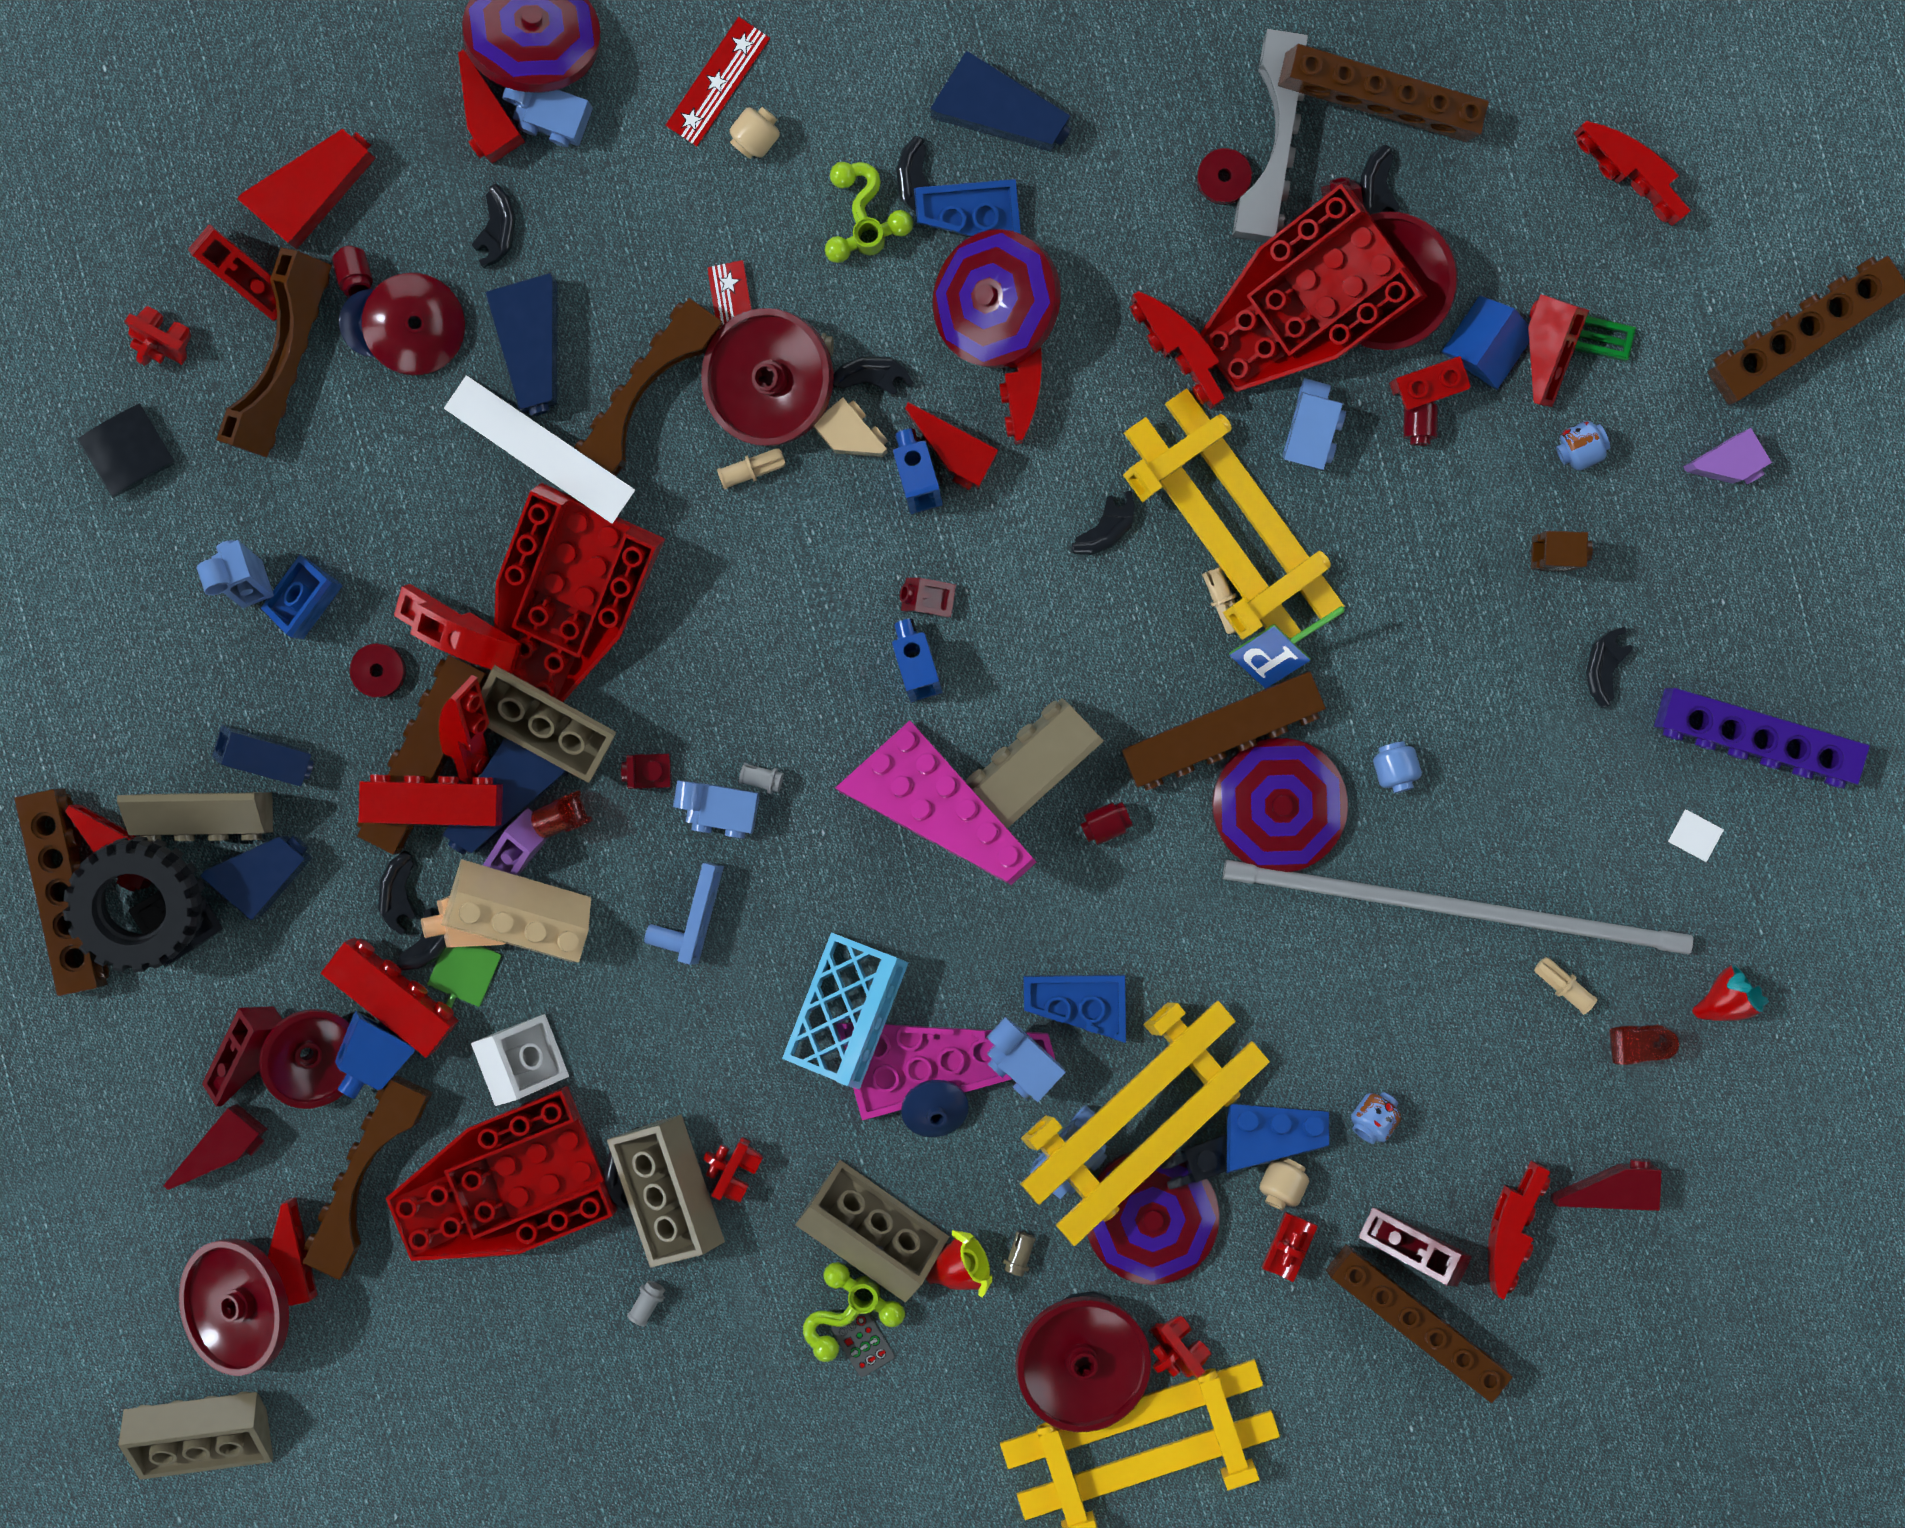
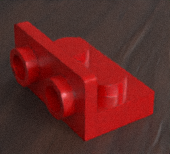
(1431, 383)

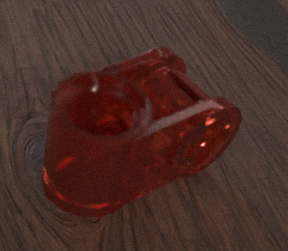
(560, 816)
(1637, 1045)

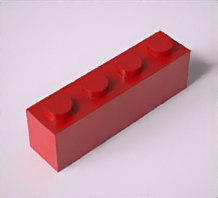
(430, 803)
(390, 996)

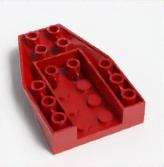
(1310, 294)
(569, 587)
(505, 1185)

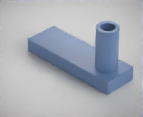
(691, 943)

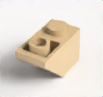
(847, 432)

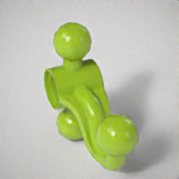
(898, 223)
(838, 1276)

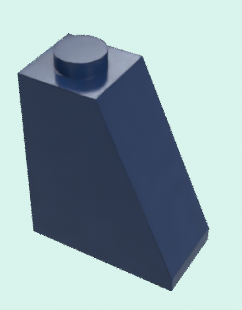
(262, 756)
(259, 875)

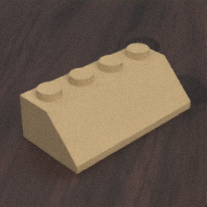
(518, 911)

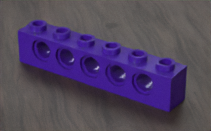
(1846, 755)

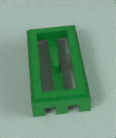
(1602, 351)

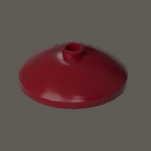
(409, 349)
(310, 1079)

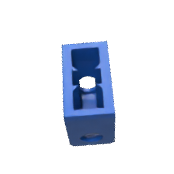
(918, 480)
(917, 672)
(369, 1055)

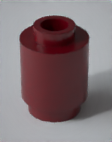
(352, 270)
(1421, 424)
(1106, 823)

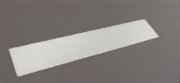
(539, 449)

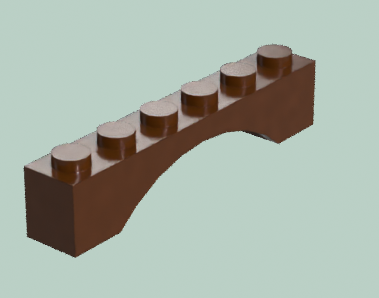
(297, 288)
(684, 338)
(338, 1236)

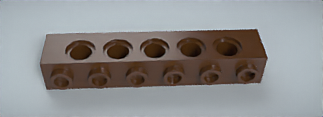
(1382, 93)
(1883, 287)
(47, 878)
(1418, 1323)

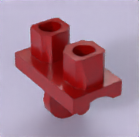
(153, 342)
(728, 1184)
(1289, 1246)
(1187, 1359)

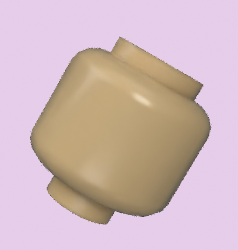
(754, 132)
(1284, 1183)

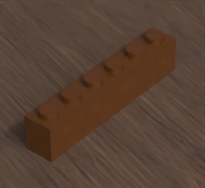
(1223, 729)
(422, 748)

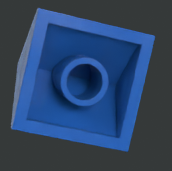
(1489, 340)
(301, 598)

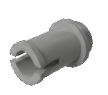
(761, 777)
(649, 1297)

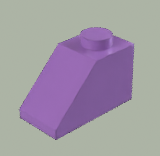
(1733, 460)
(516, 846)

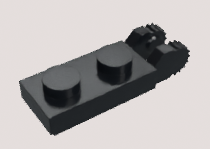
(1201, 1161)

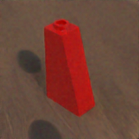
(309, 186)

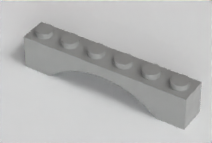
(1259, 208)

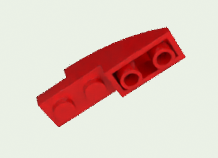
(1624, 156)
(1174, 334)
(1021, 394)
(454, 633)
(462, 730)
(1507, 1242)

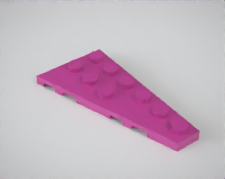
(927, 796)
(922, 1054)

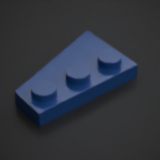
(969, 207)
(1080, 1000)
(1272, 1133)

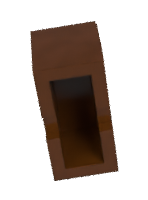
(1560, 551)

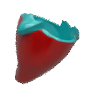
(1731, 998)

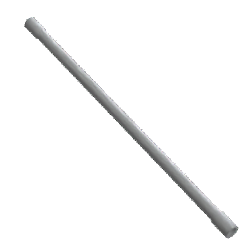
(1661, 940)

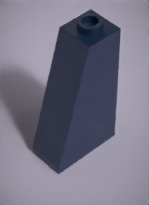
(998, 106)
(528, 336)
(524, 781)

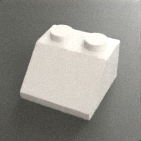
(520, 1060)

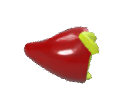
(957, 1270)

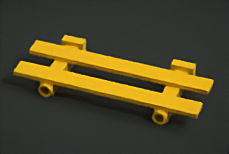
(1163, 468)
(1067, 1158)
(1225, 1440)

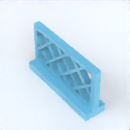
(871, 1018)

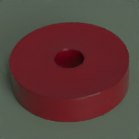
(1231, 162)
(362, 670)

